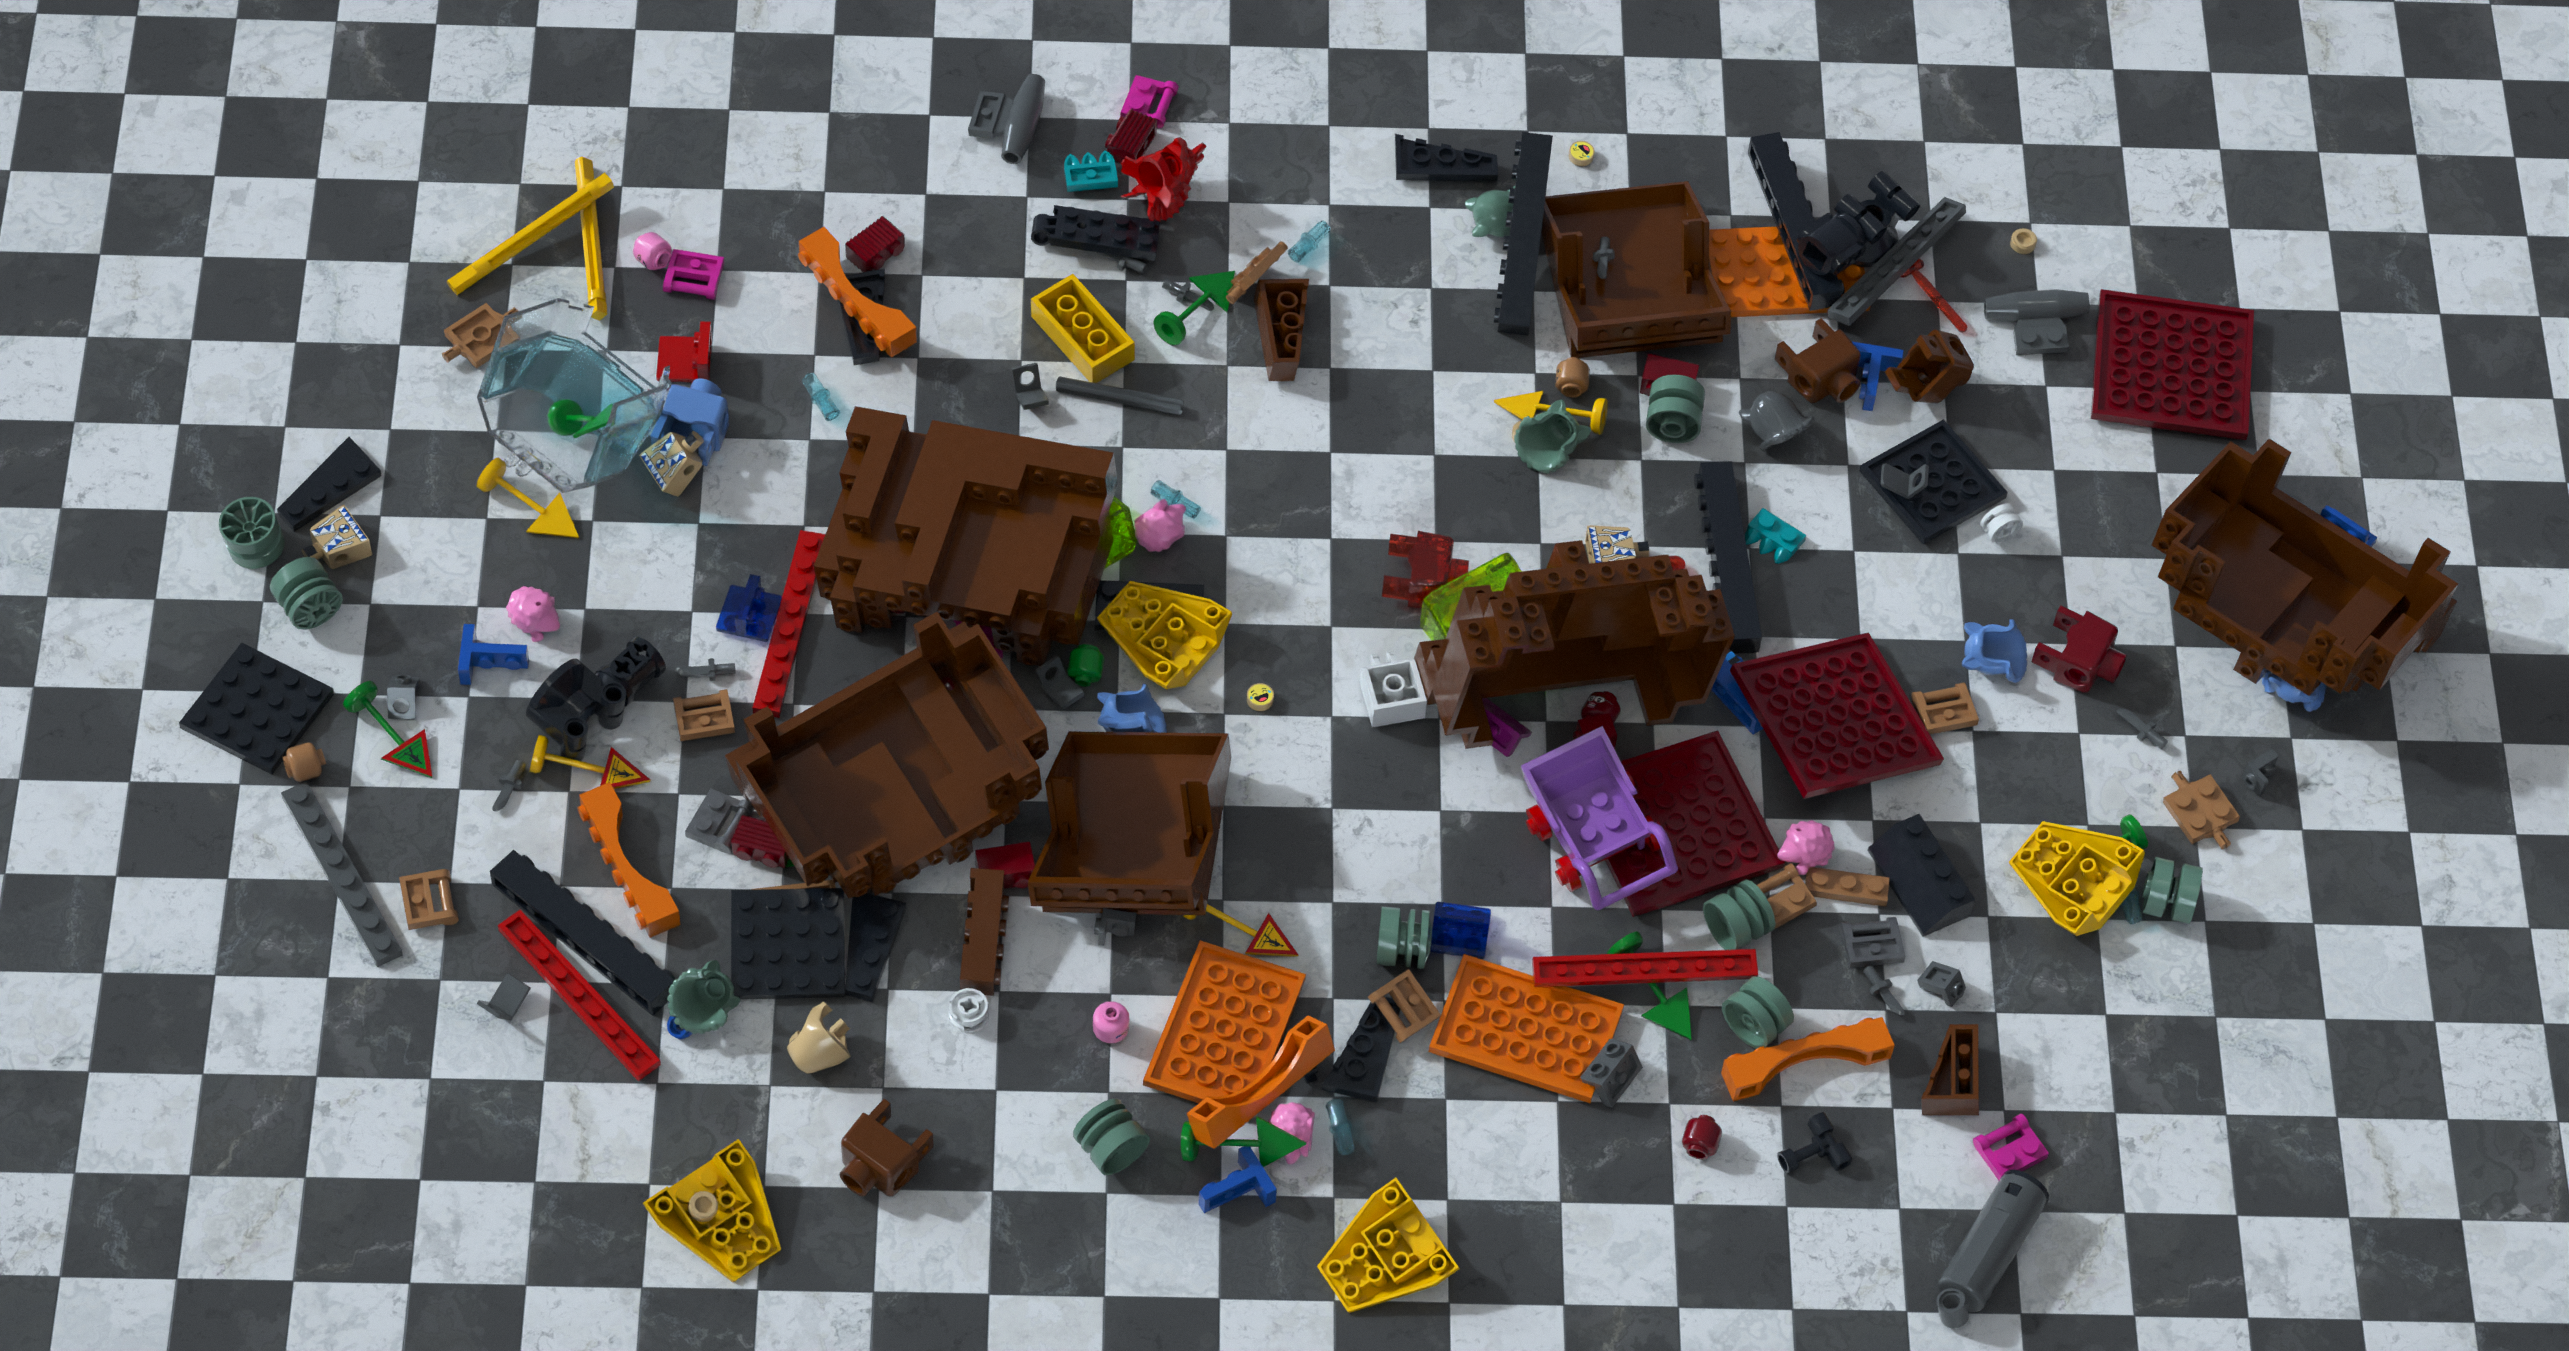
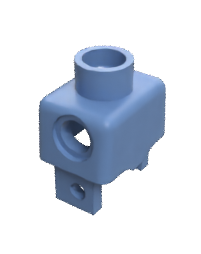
(695, 410)

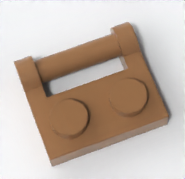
(1946, 715)
(704, 721)
(1792, 900)
(419, 902)
(1411, 1001)

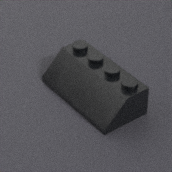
(1922, 875)

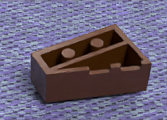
(1955, 1078)

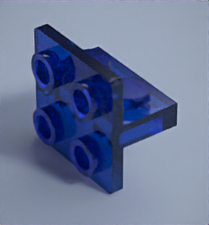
(749, 611)
(1460, 930)

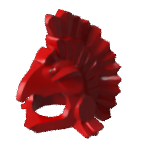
(1164, 177)

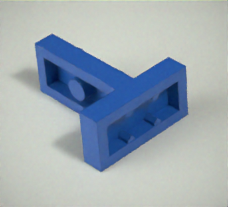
(1874, 359)
(488, 655)
(1238, 1183)

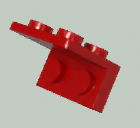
(687, 356)

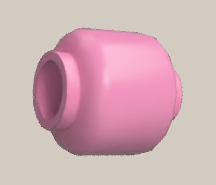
(652, 251)
(1111, 1022)

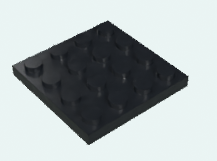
(1956, 485)
(256, 708)
(788, 943)

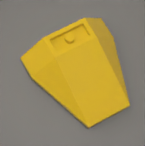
(1165, 631)
(2078, 874)
(742, 1229)
(1385, 1252)

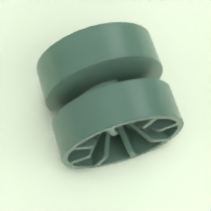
(1675, 409)
(251, 532)
(2179, 891)

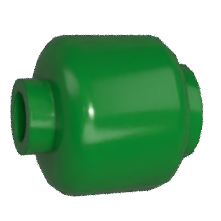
(1085, 665)

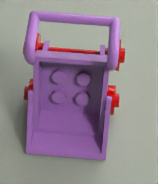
(1592, 813)

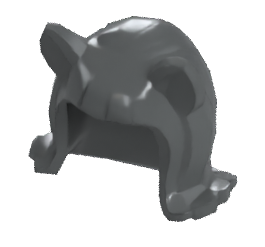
(1775, 418)

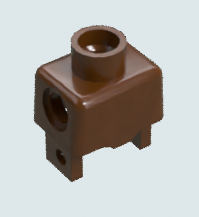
(1937, 361)
(1824, 367)
(878, 1156)

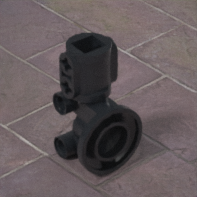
(1858, 230)
(576, 693)

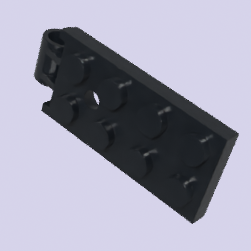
(1098, 233)

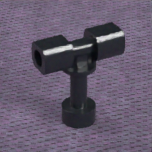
(1822, 1144)

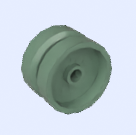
(1757, 1012)

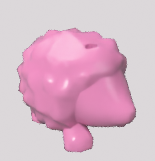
(1160, 526)
(533, 612)
(1808, 845)
(1298, 1122)

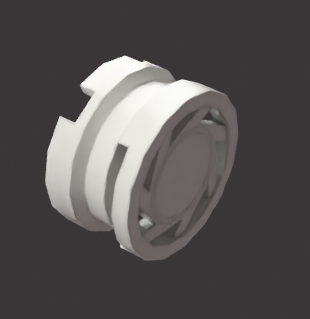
(2001, 523)
(967, 1009)

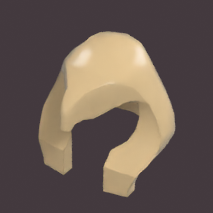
(816, 1046)

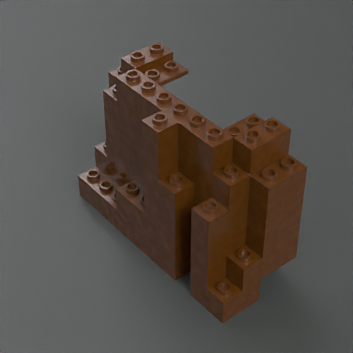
(968, 529)
(2292, 583)
(1576, 630)
(896, 764)

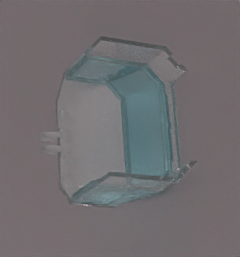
(549, 358)

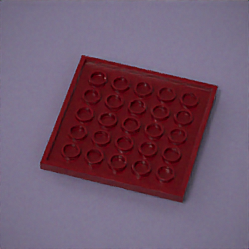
(2173, 364)
(1836, 715)
(1708, 819)

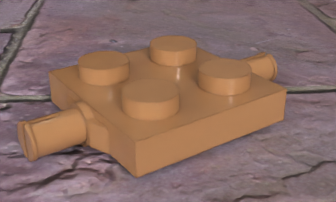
(1254, 271)
(475, 335)
(2201, 809)

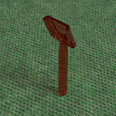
(1935, 296)

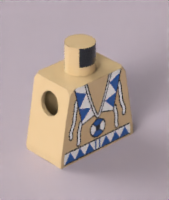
(673, 461)
(338, 540)
(1613, 544)

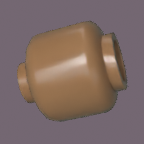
(1572, 377)
(303, 762)

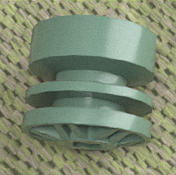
(306, 593)
(1739, 916)
(1403, 937)
(1111, 1136)

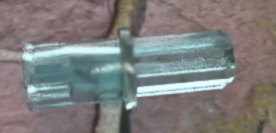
(1308, 241)
(820, 396)
(1172, 496)
(2132, 908)
(1340, 1126)

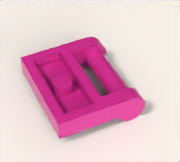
(1142, 96)
(695, 267)
(2016, 1155)

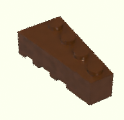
(1280, 320)
(983, 931)

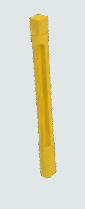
(530, 234)
(591, 243)

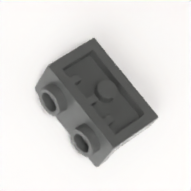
(1612, 1071)

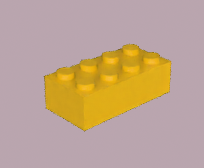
(1082, 329)

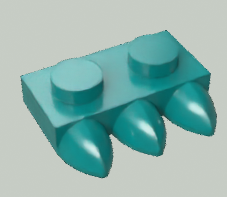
(1090, 174)
(1774, 535)

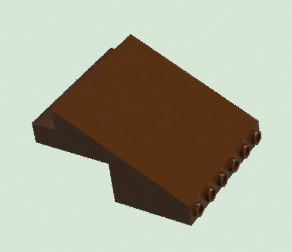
(1656, 284)
(1132, 823)

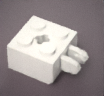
(1392, 690)

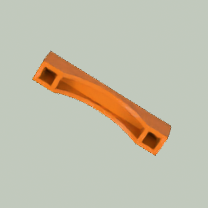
(886, 325)
(651, 902)
(1860, 1043)
(1301, 1051)

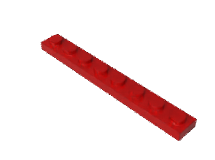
(789, 624)
(1644, 967)
(579, 995)

